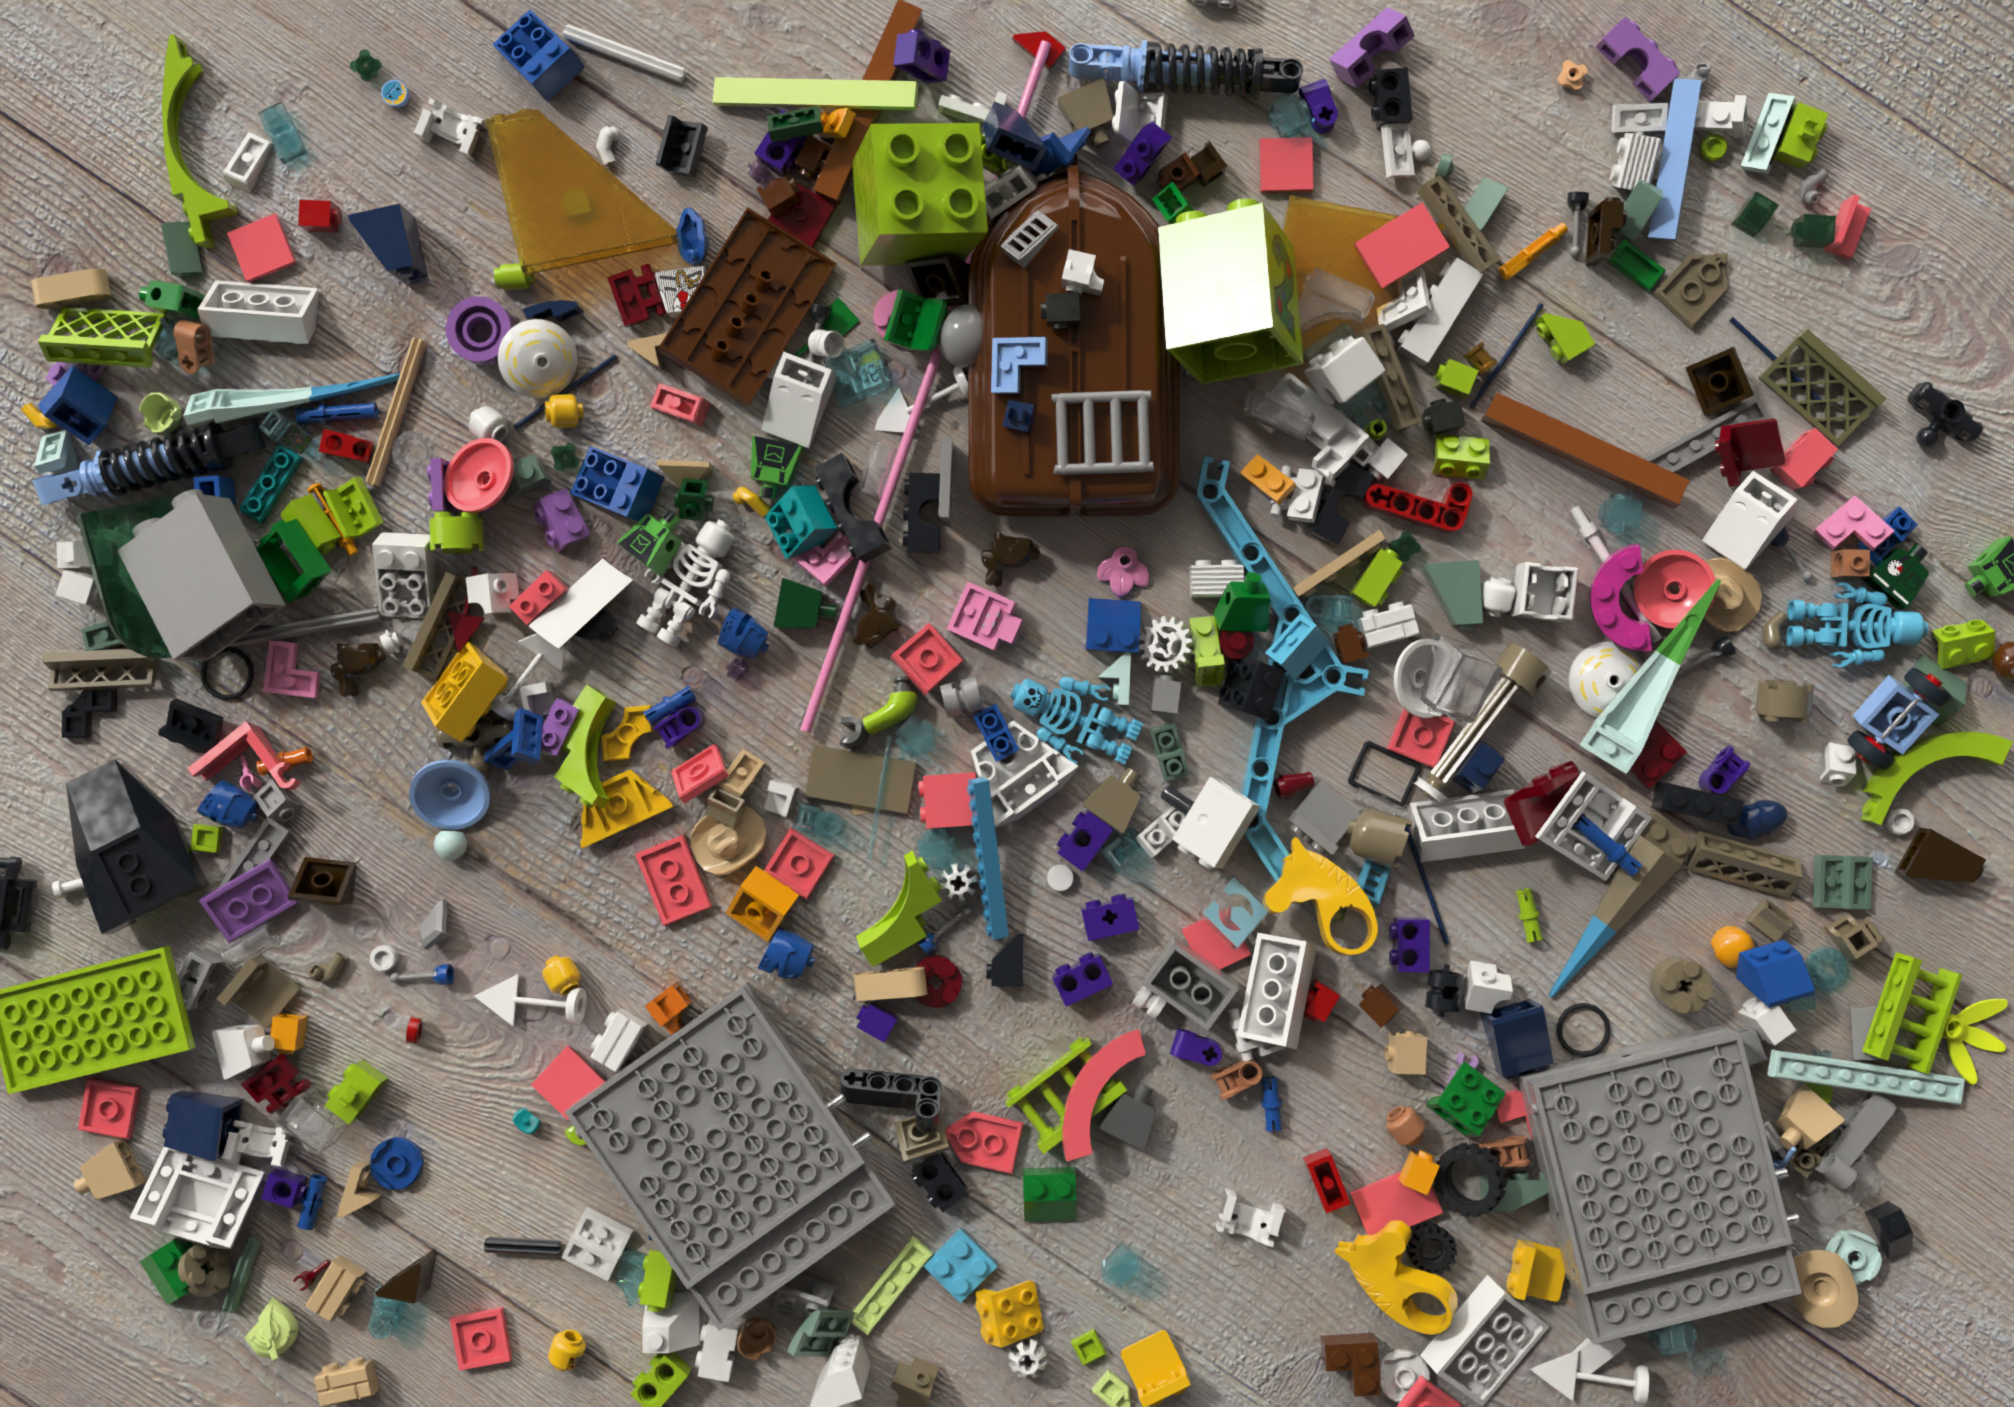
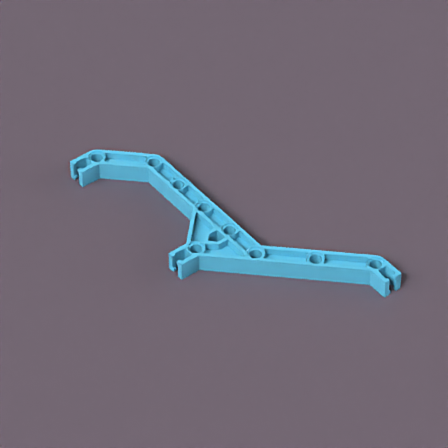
(1294, 694)

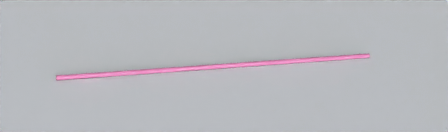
(902, 453)

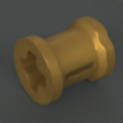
(1480, 358)

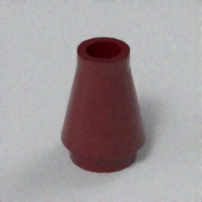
(1289, 785)

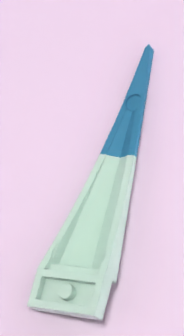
(236, 405)

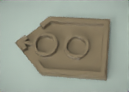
(1694, 287)

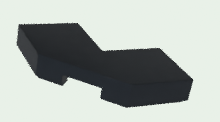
(78, 715)

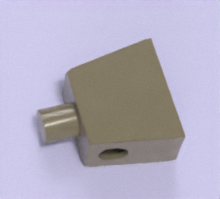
(1089, 108)
(1115, 799)

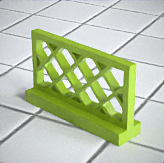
(102, 349)

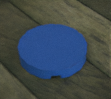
(396, 1163)

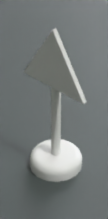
(897, 413)
(502, 704)
(503, 1000)
(1562, 1375)

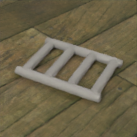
(1117, 464)

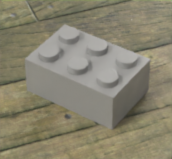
(1190, 983)

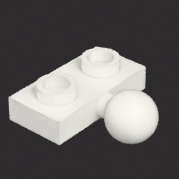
(1639, 117)
(1400, 152)

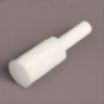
(1773, 1141)

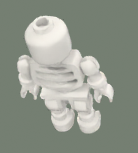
(713, 542)

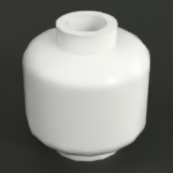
(488, 423)
(1497, 596)

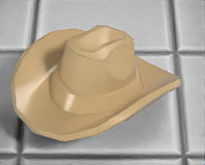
(1736, 598)
(724, 848)
(1826, 1287)

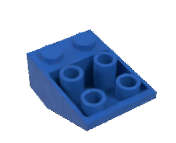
(539, 55)
(617, 484)

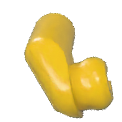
(36, 417)
(754, 501)

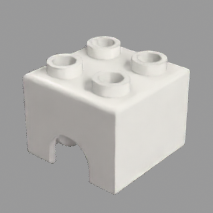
(1344, 370)
(1544, 592)

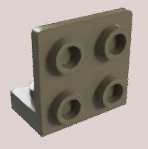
(260, 990)

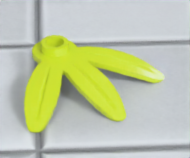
(1958, 1030)

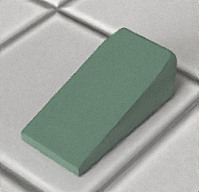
(99, 637)

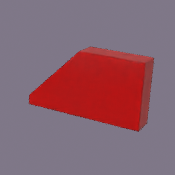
(1031, 42)

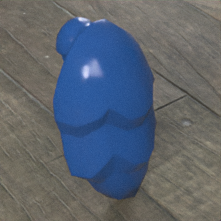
(692, 237)

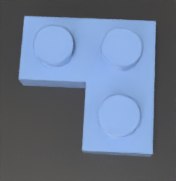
(1010, 356)

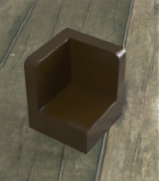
(1208, 164)

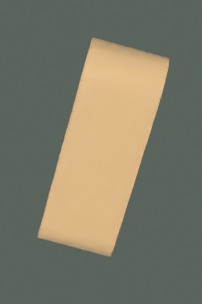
(71, 288)
(890, 984)

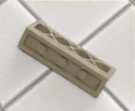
(1458, 224)
(1392, 382)
(431, 625)
(95, 661)
(1749, 861)

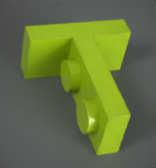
(1207, 655)

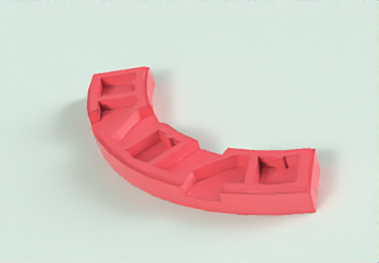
(1087, 1088)

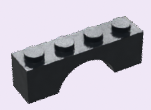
(839, 480)

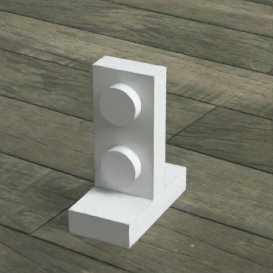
(975, 113)
(1723, 116)

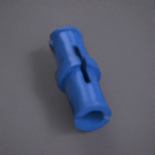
(669, 705)
(1271, 1103)
(312, 1200)

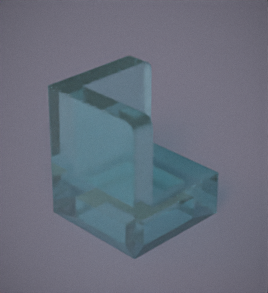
(166, 343)

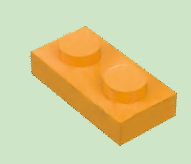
(836, 122)
(1268, 479)

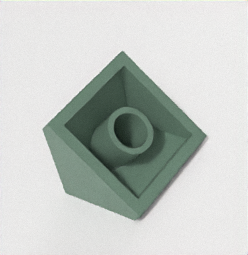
(1952, 683)

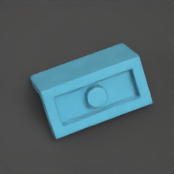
(1298, 646)

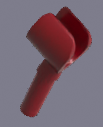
(308, 1276)

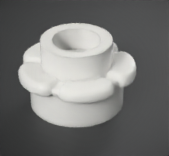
(391, 642)

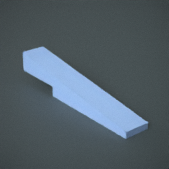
(1675, 158)

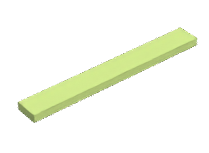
(815, 92)

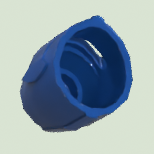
(743, 635)
(229, 806)
(788, 954)

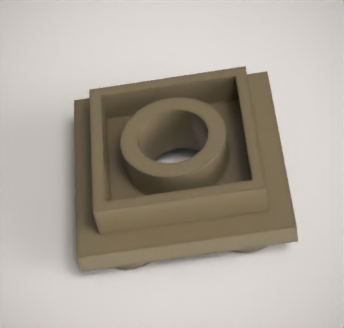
(916, 1148)

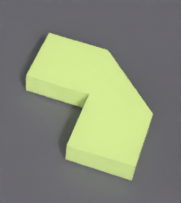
(1112, 1390)

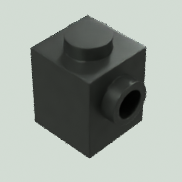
(1061, 310)
(1443, 416)

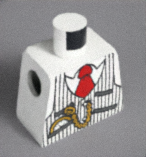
(677, 287)

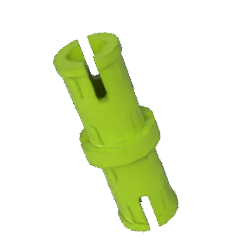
(1529, 914)

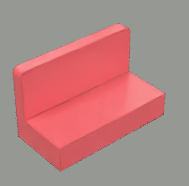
(1848, 227)

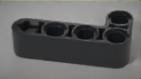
(859, 1088)

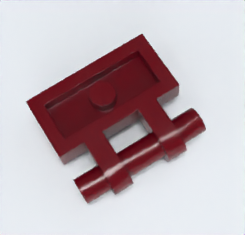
(629, 296)
(270, 1078)

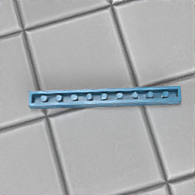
(988, 858)

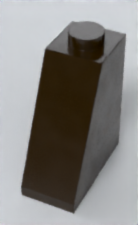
(1939, 858)

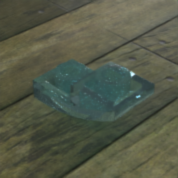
(282, 132)

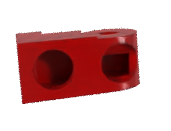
(345, 446)

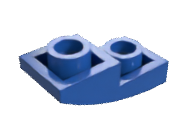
(1902, 526)
(996, 732)

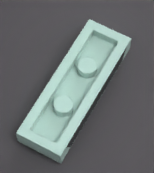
(1768, 133)

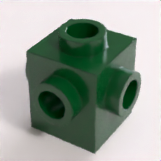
(694, 500)

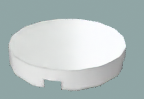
(1400, 1371)

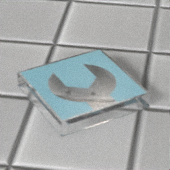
(1233, 912)

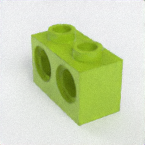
(664, 1383)

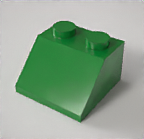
(1049, 1194)
(163, 1269)

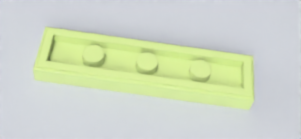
(890, 1285)

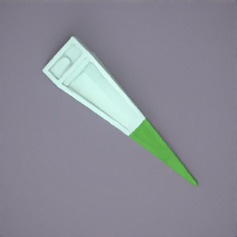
(1628, 719)

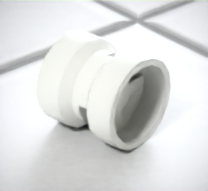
(826, 343)
(1147, 999)

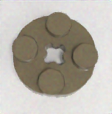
(218, 1266)

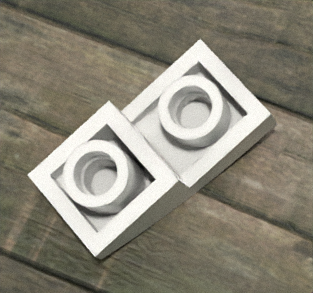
(1160, 831)

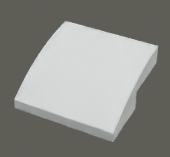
(597, 1244)

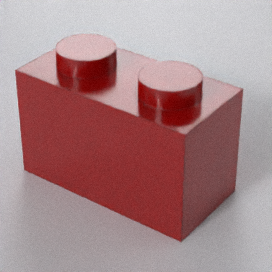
(1326, 1180)

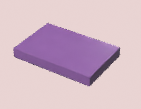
(248, 900)

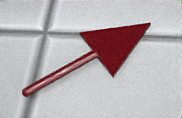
(464, 624)

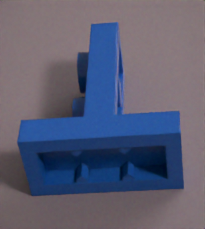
(520, 744)

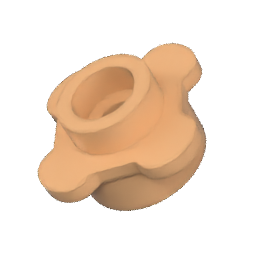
(1568, 81)

